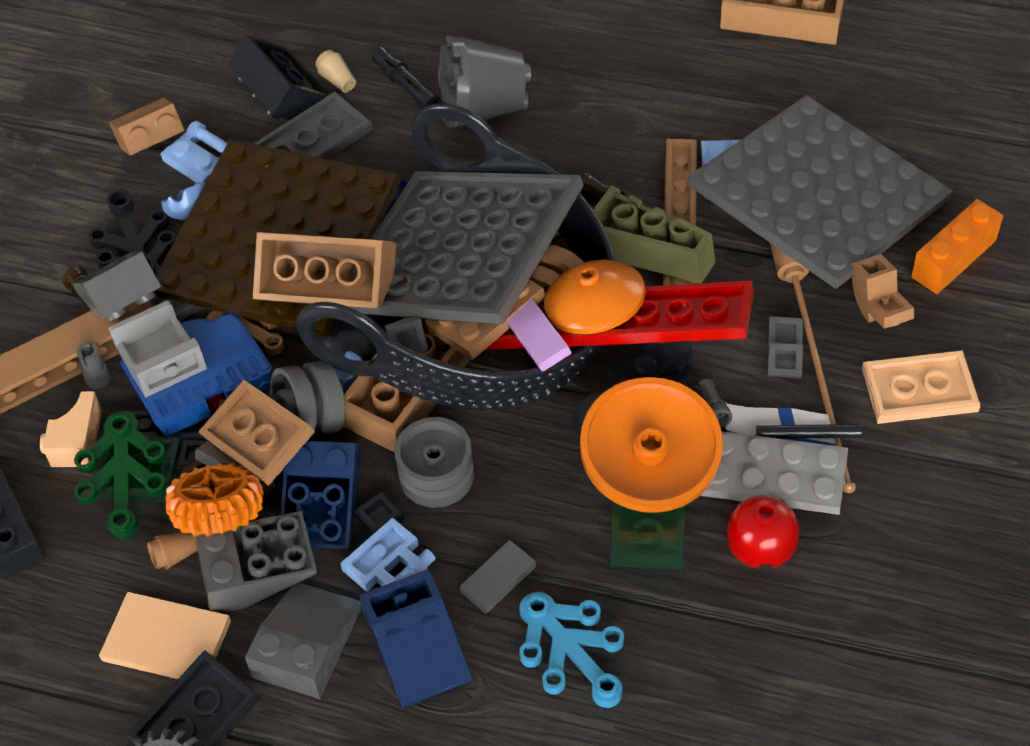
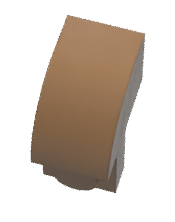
(877, 293)

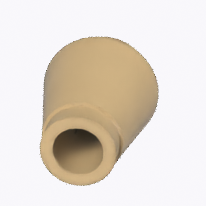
(334, 69)

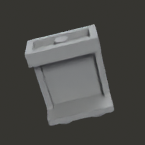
(157, 349)

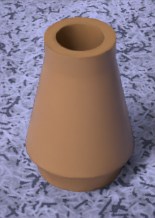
(171, 548)

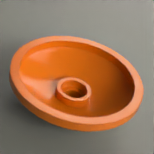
(594, 297)

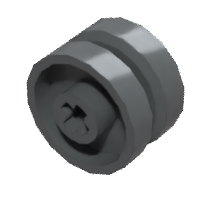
(311, 395)
(434, 462)

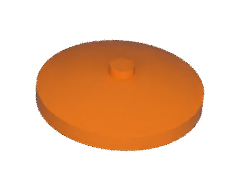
(651, 444)

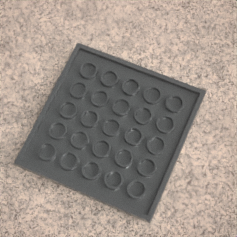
(820, 189)
(470, 241)

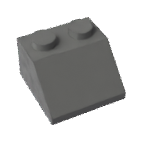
(118, 285)

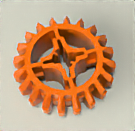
(214, 499)

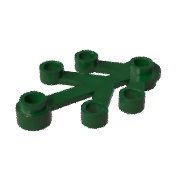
(120, 467)

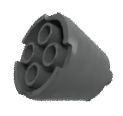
(482, 78)

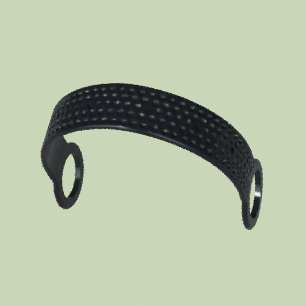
(438, 380)

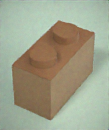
(146, 126)

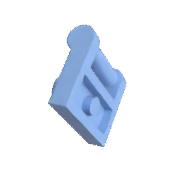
(189, 157)

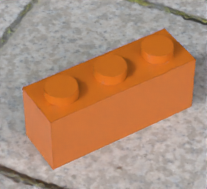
(956, 246)

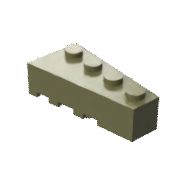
(653, 240)

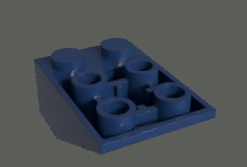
(324, 486)
(415, 638)

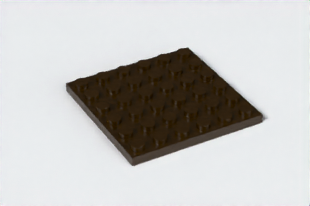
(267, 193)

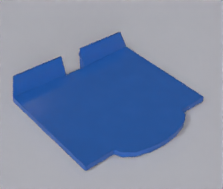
(229, 358)

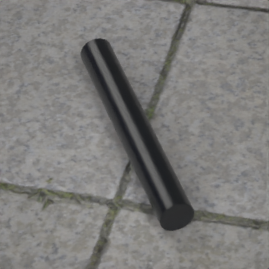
(810, 431)

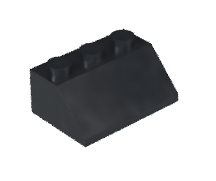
(276, 78)

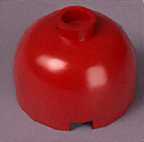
(763, 531)

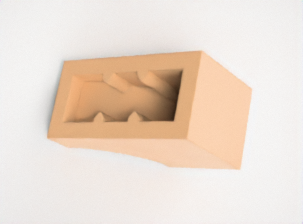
(72, 432)

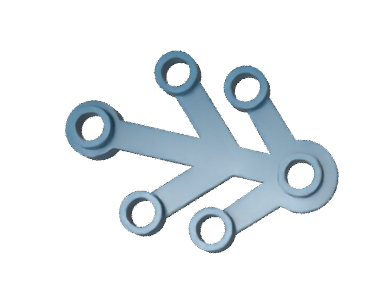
(568, 642)

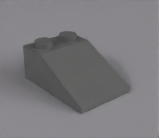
(303, 639)

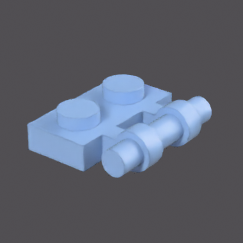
(381, 553)

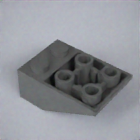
(254, 561)

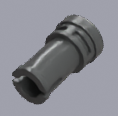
(94, 368)
(713, 399)

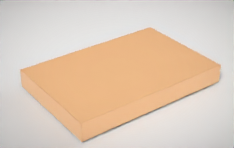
(920, 387)
(162, 635)

